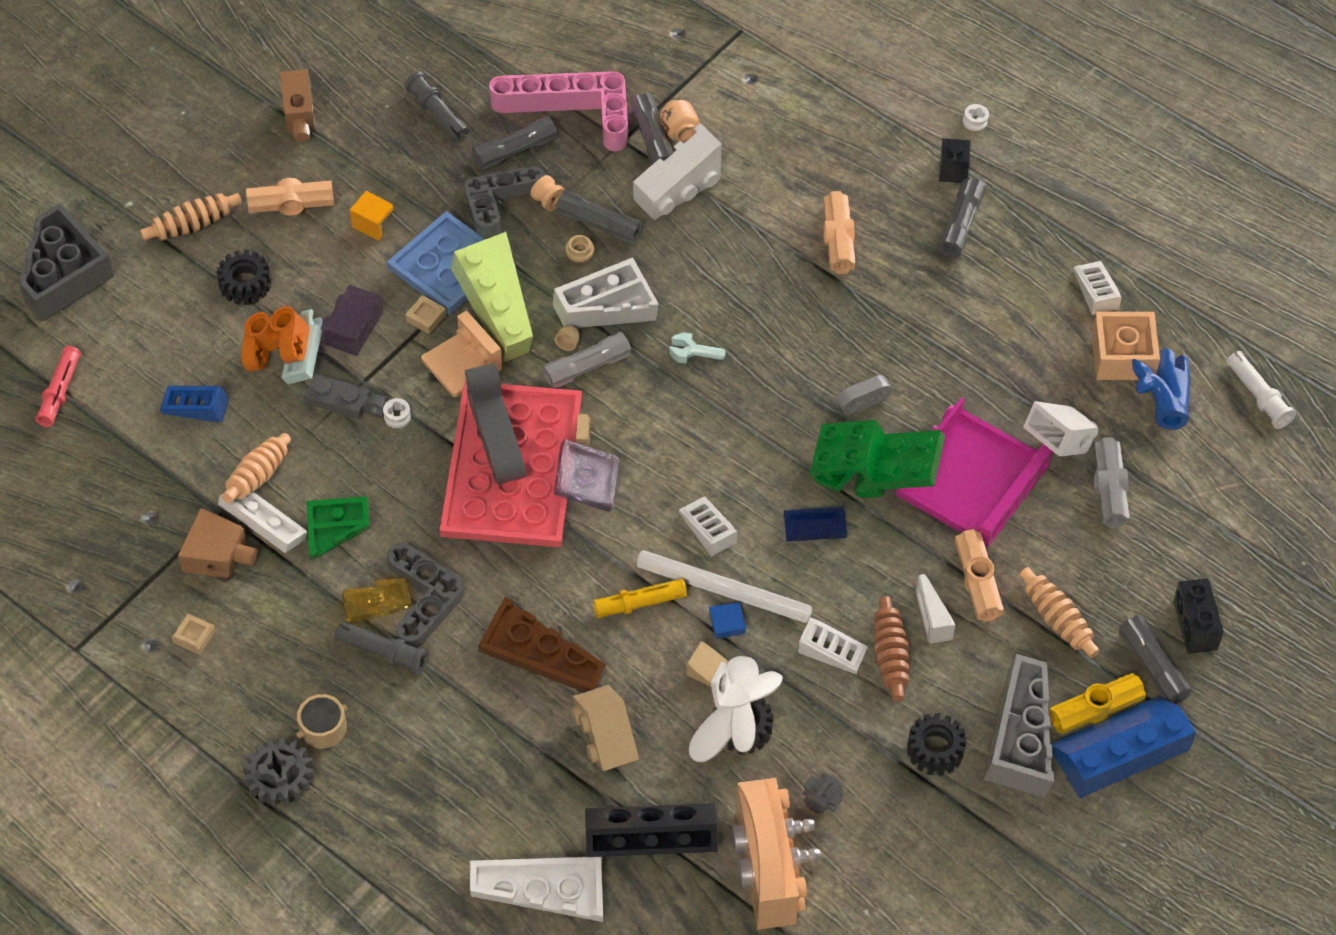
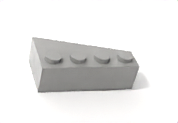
(1021, 738)

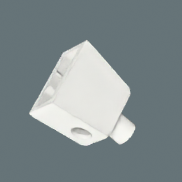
(1067, 435)

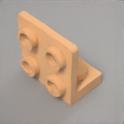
(466, 350)

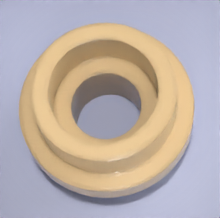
(582, 243)

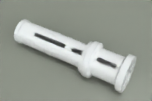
(1267, 398)

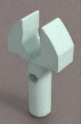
(692, 349)

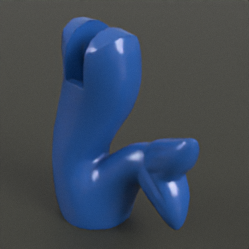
(1168, 388)

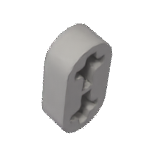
(864, 394)

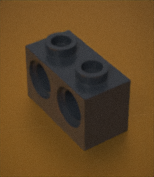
(1198, 615)

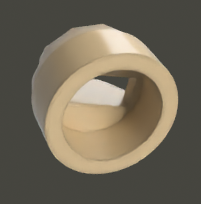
(567, 338)

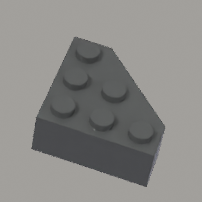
(61, 263)

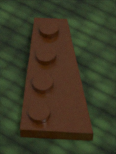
(530, 645)

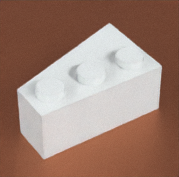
(681, 175)
(606, 298)

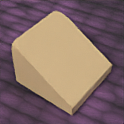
(704, 663)

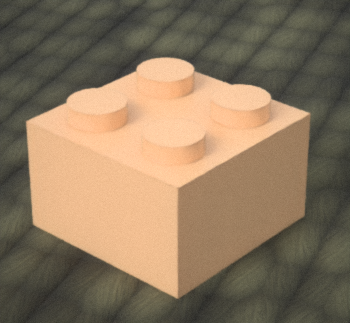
(1120, 339)

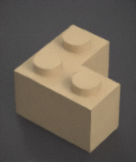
(607, 723)

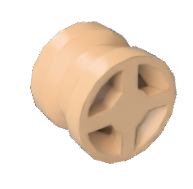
(546, 192)

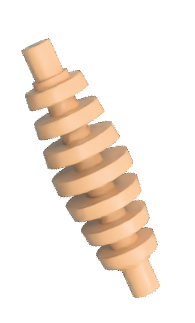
(190, 216)
(256, 468)
(1059, 612)

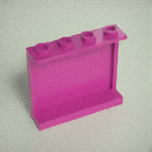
(979, 475)

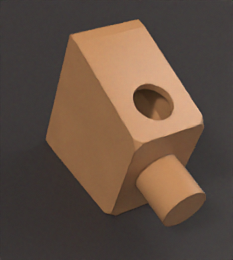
(298, 109)
(215, 547)

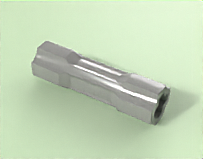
(604, 352)

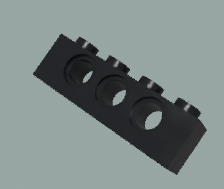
(651, 830)

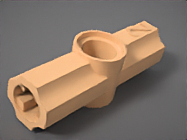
(290, 196)
(839, 232)
(981, 589)

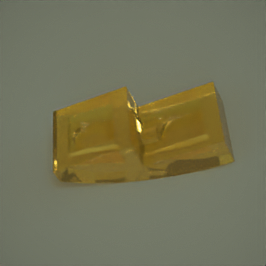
(372, 602)

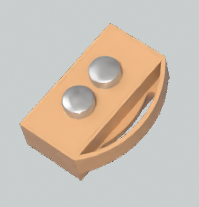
(769, 853)

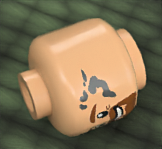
(679, 120)

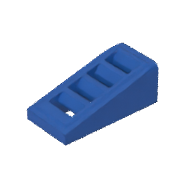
(212, 409)

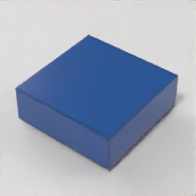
(727, 620)

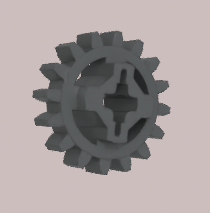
(262, 775)

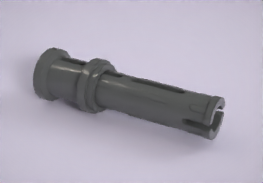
(430, 98)
(393, 650)

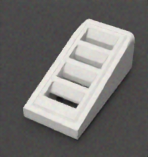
(1096, 303)
(712, 544)
(935, 617)
(826, 633)

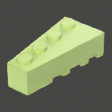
(494, 292)

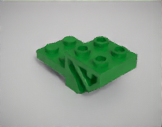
(876, 457)

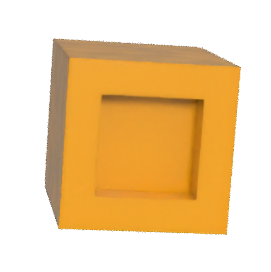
(369, 214)

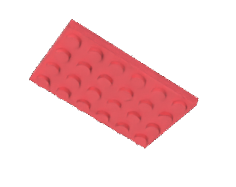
(523, 508)

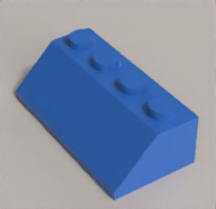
(1123, 745)

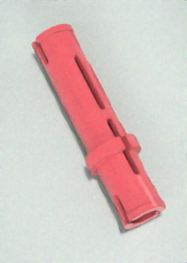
(54, 395)

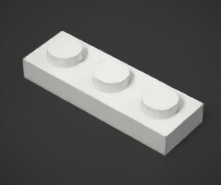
(266, 521)

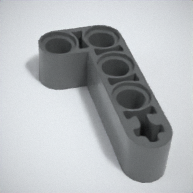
(494, 424)

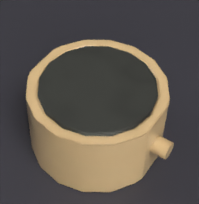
(322, 721)

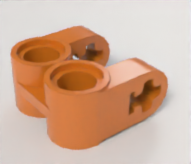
(266, 333)

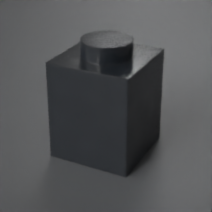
(954, 160)

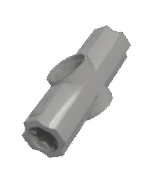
(1111, 482)

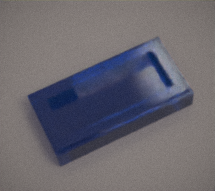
(815, 524)

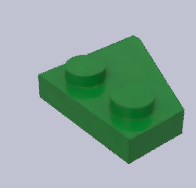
(335, 522)

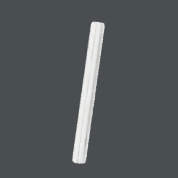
(724, 586)

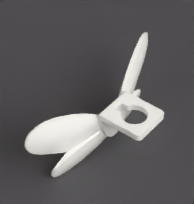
(734, 713)

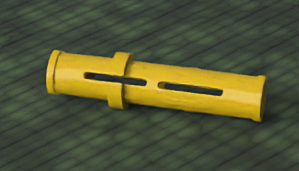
(632, 600)

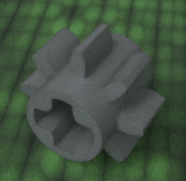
(822, 793)

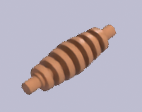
(891, 649)

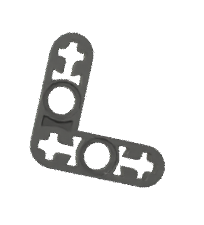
(486, 189)
(433, 590)

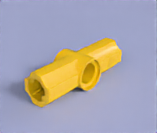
(1082, 711)

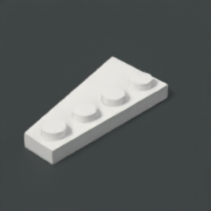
(547, 884)

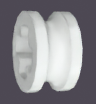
(979, 123)
(396, 421)

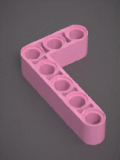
(567, 92)

